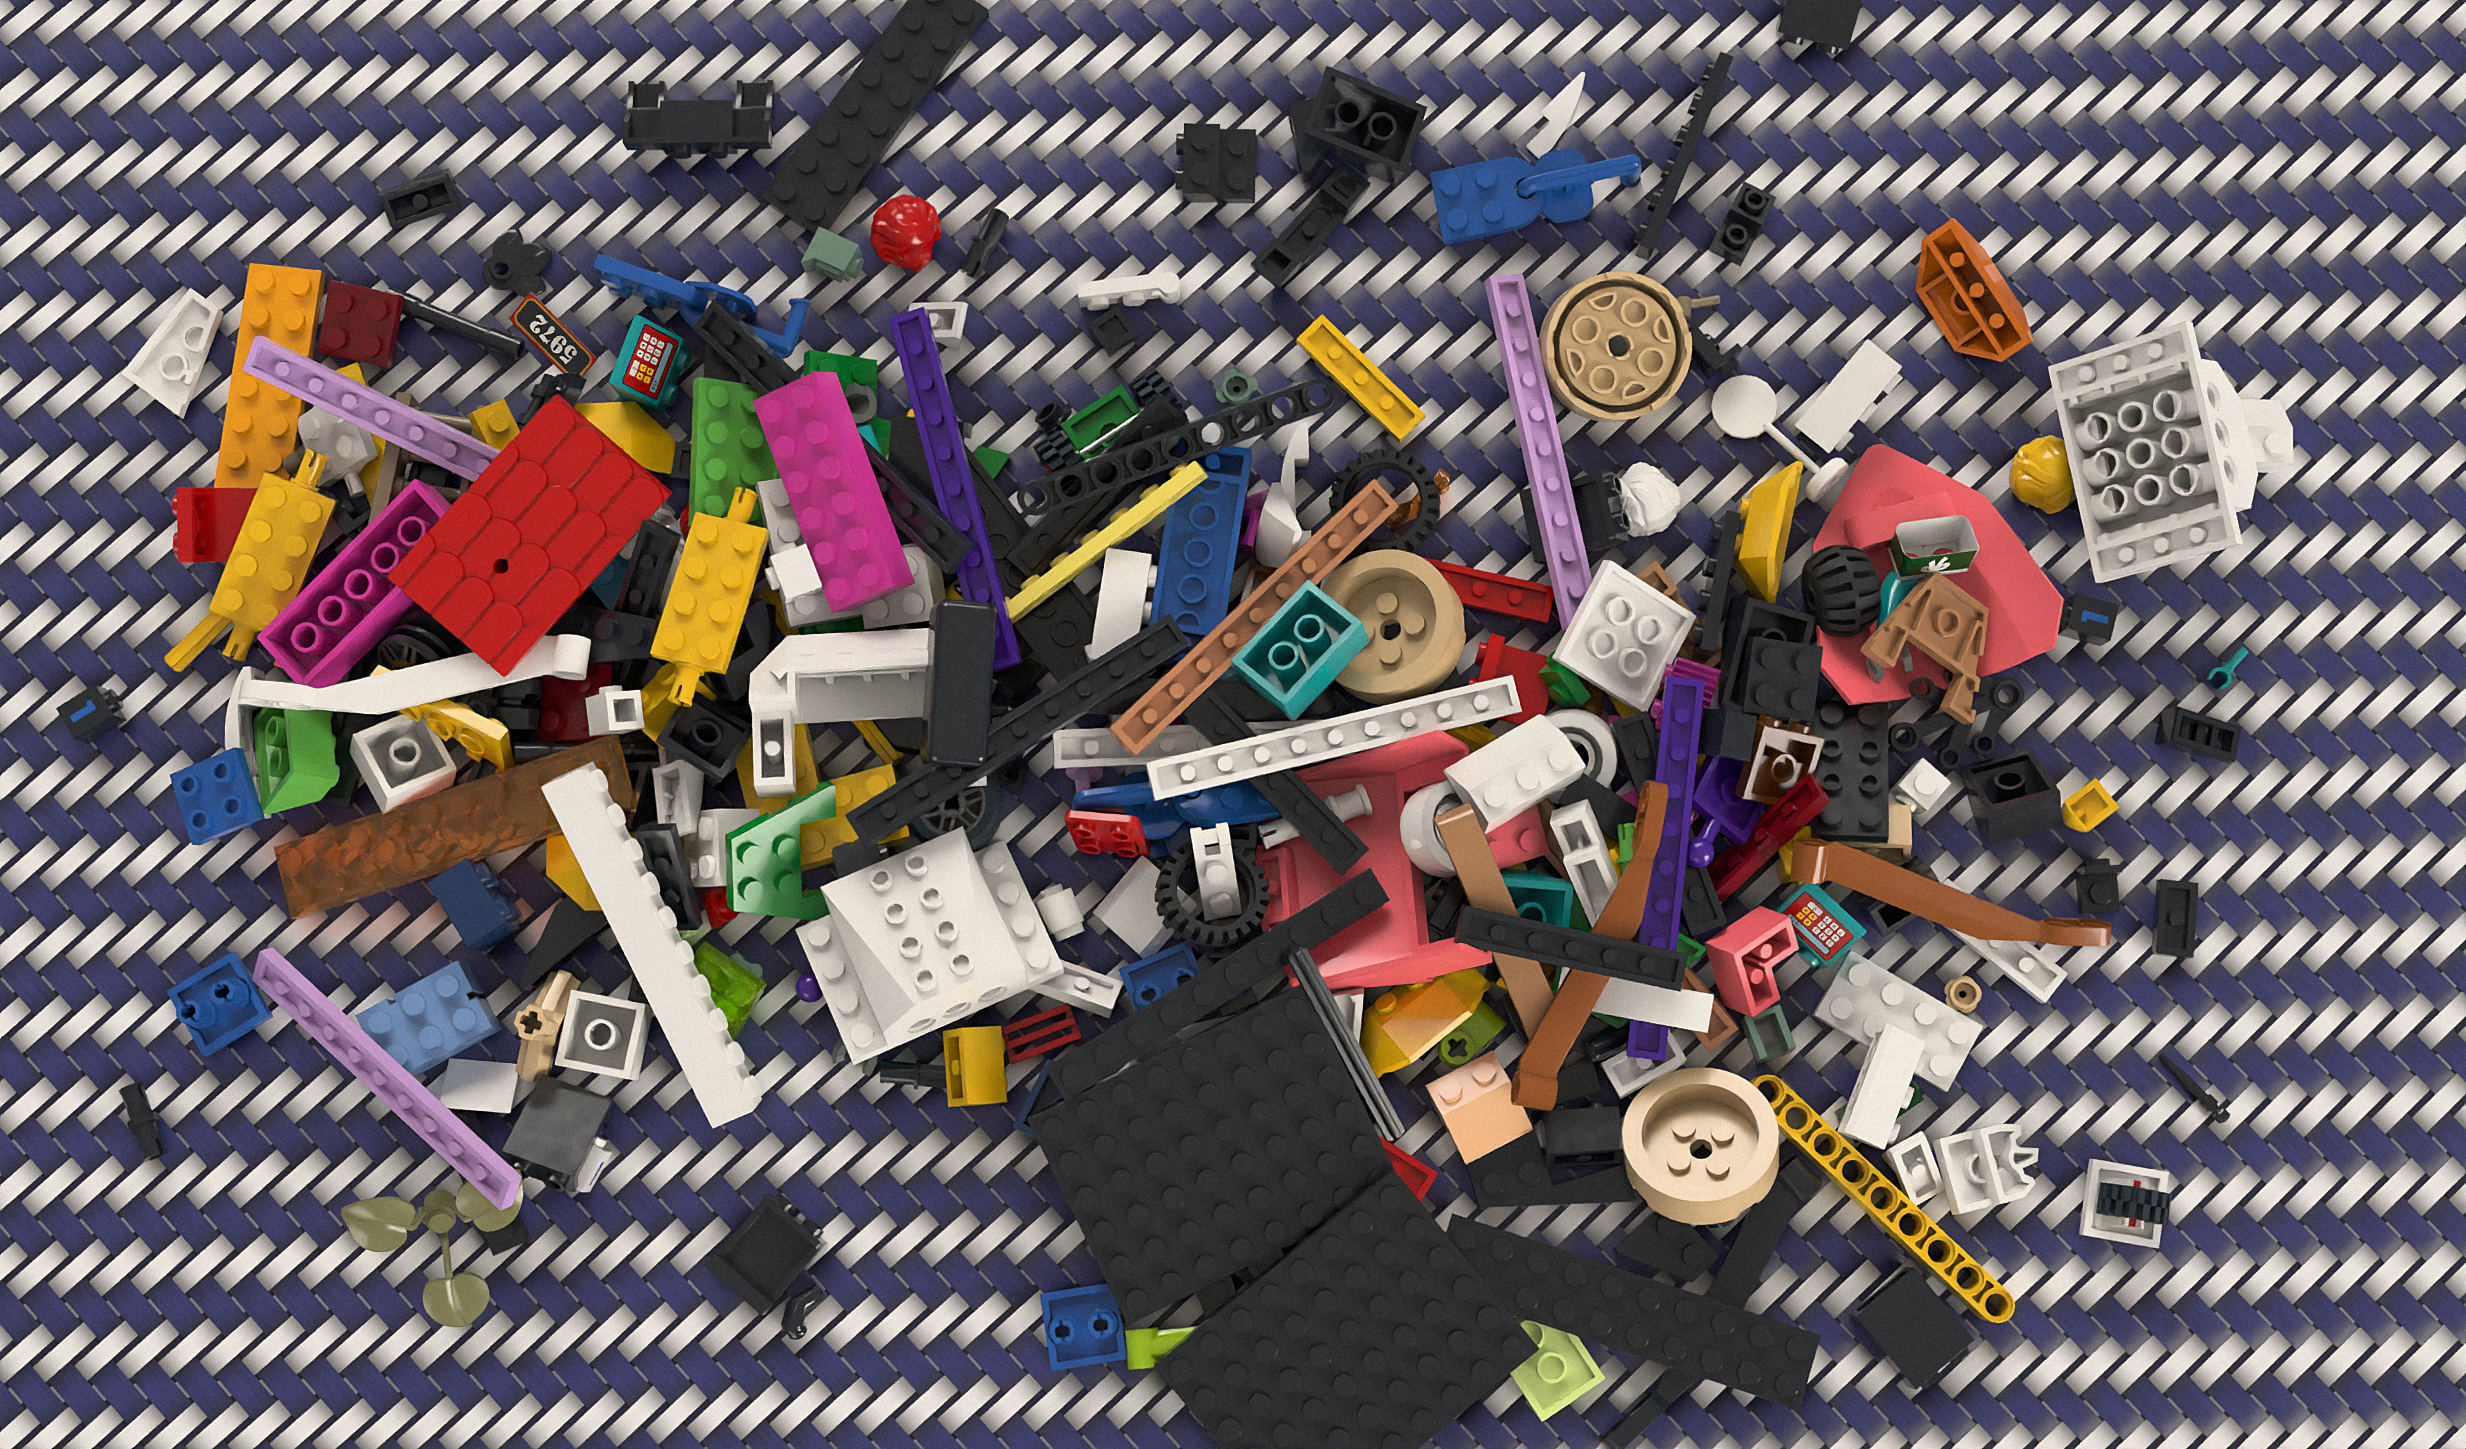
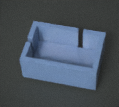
(431, 1019)

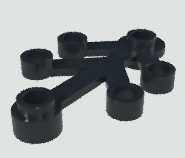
(1959, 735)

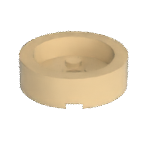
(1578, 355)
(1403, 590)
(1691, 1110)

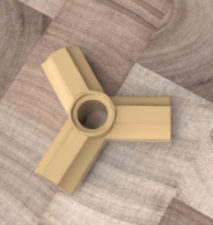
(542, 1025)

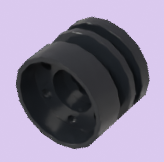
(418, 642)

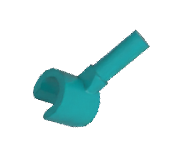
(2227, 668)

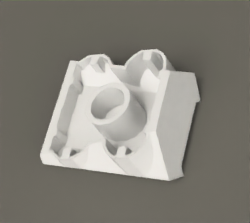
(1132, 909)

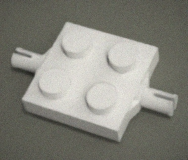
(344, 443)

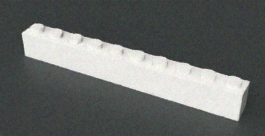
(653, 944)

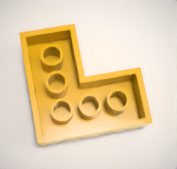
(852, 790)

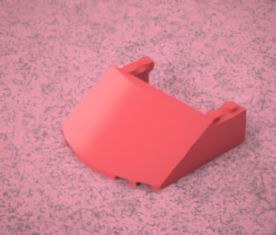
(1393, 940)

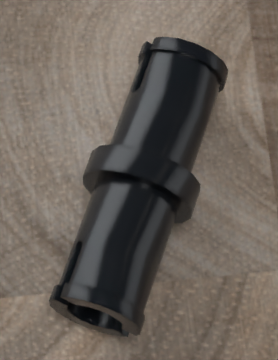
(143, 1121)

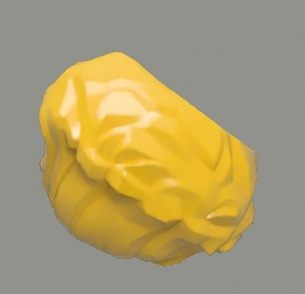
(2042, 474)

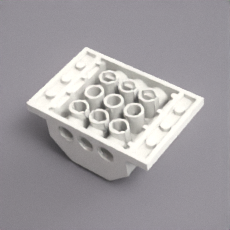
(2154, 451)
(925, 942)

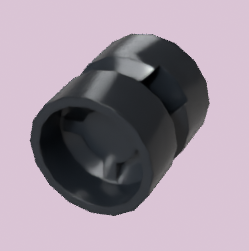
(517, 704)

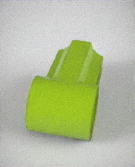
(1149, 1344)

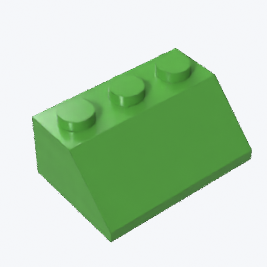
(294, 757)

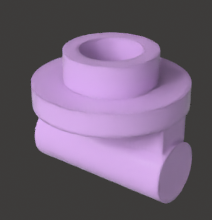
(1084, 776)

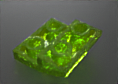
(731, 985)

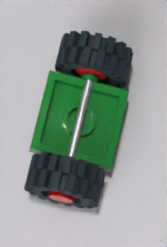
(1100, 424)

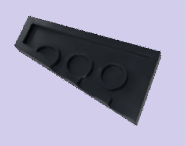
(612, 633)

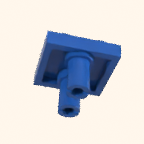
(217, 796)
(1159, 974)
(219, 1004)
(1083, 1327)

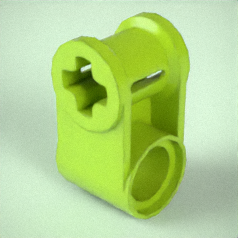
(1473, 1033)

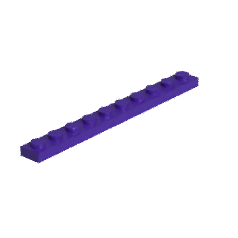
(951, 470)
(1664, 898)

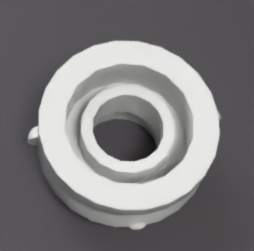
(1596, 738)
(1419, 830)

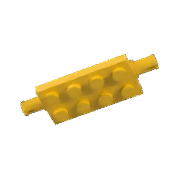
(273, 552)
(710, 594)

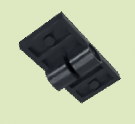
(1852, 771)

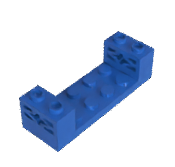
(1202, 546)

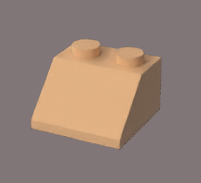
(1478, 1107)

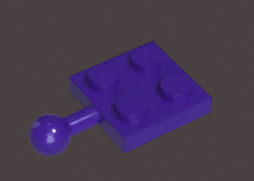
(1724, 811)

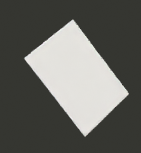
(479, 1085)

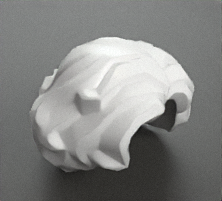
(1648, 499)

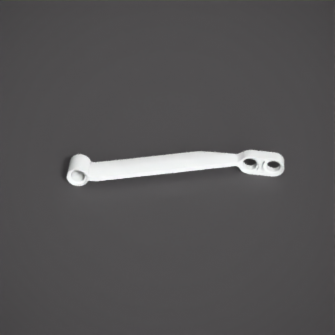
(559, 655)

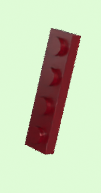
(1768, 836)

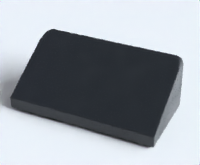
(420, 198)

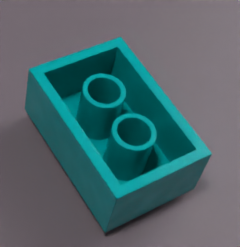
(1300, 650)

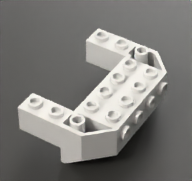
(830, 681)

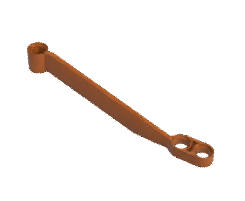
(1823, 861)
(1536, 1078)

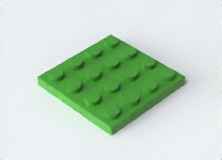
(726, 448)

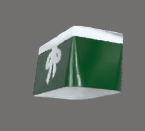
(1936, 533)

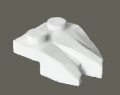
(1984, 1167)

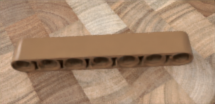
(1488, 891)

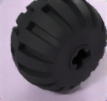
(1841, 590)

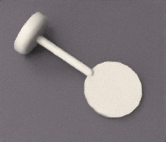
(1748, 407)

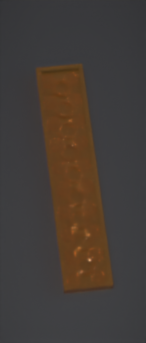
(438, 831)

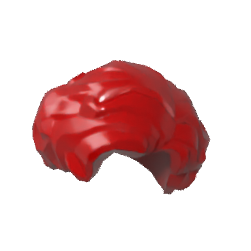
(905, 232)

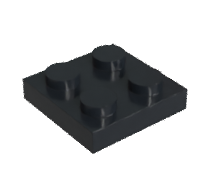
(1780, 678)

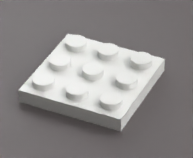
(1624, 636)

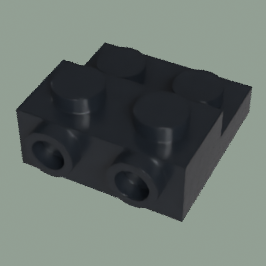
(1216, 164)

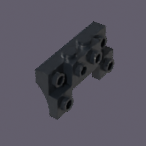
(699, 125)

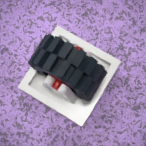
(2125, 1203)

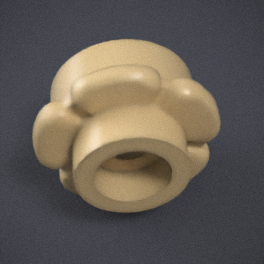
(1972, 992)

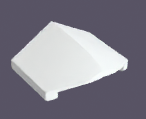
(1277, 529)

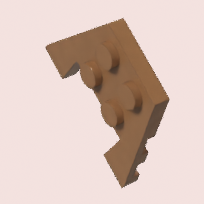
(1944, 626)

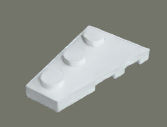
(176, 353)

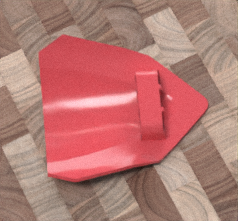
(2003, 575)

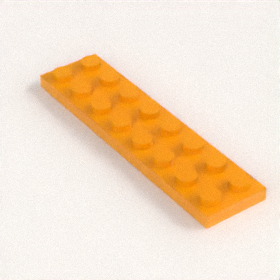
(259, 416)

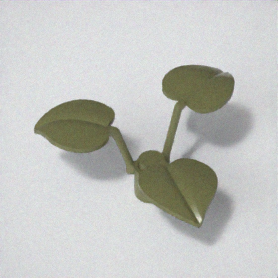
(383, 1223)

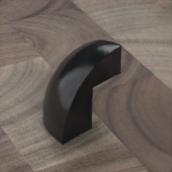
(748, 653)

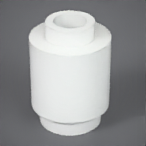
(1060, 912)

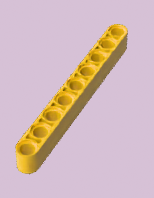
(1896, 1205)

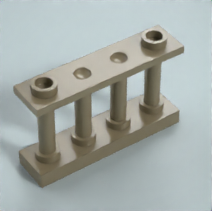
(395, 460)

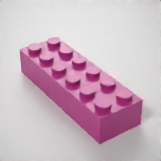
(833, 491)
(352, 598)

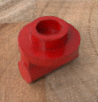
(716, 906)

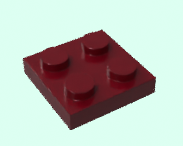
(360, 323)
(564, 705)

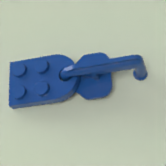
(1483, 198)
(693, 297)
(1228, 803)

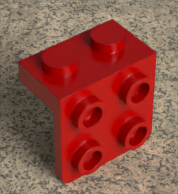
(209, 522)
(1502, 660)
(1108, 832)

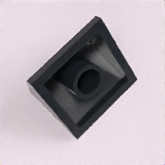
(705, 736)

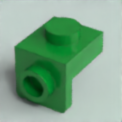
(1563, 684)

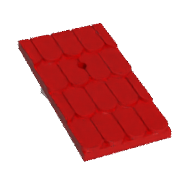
(530, 535)

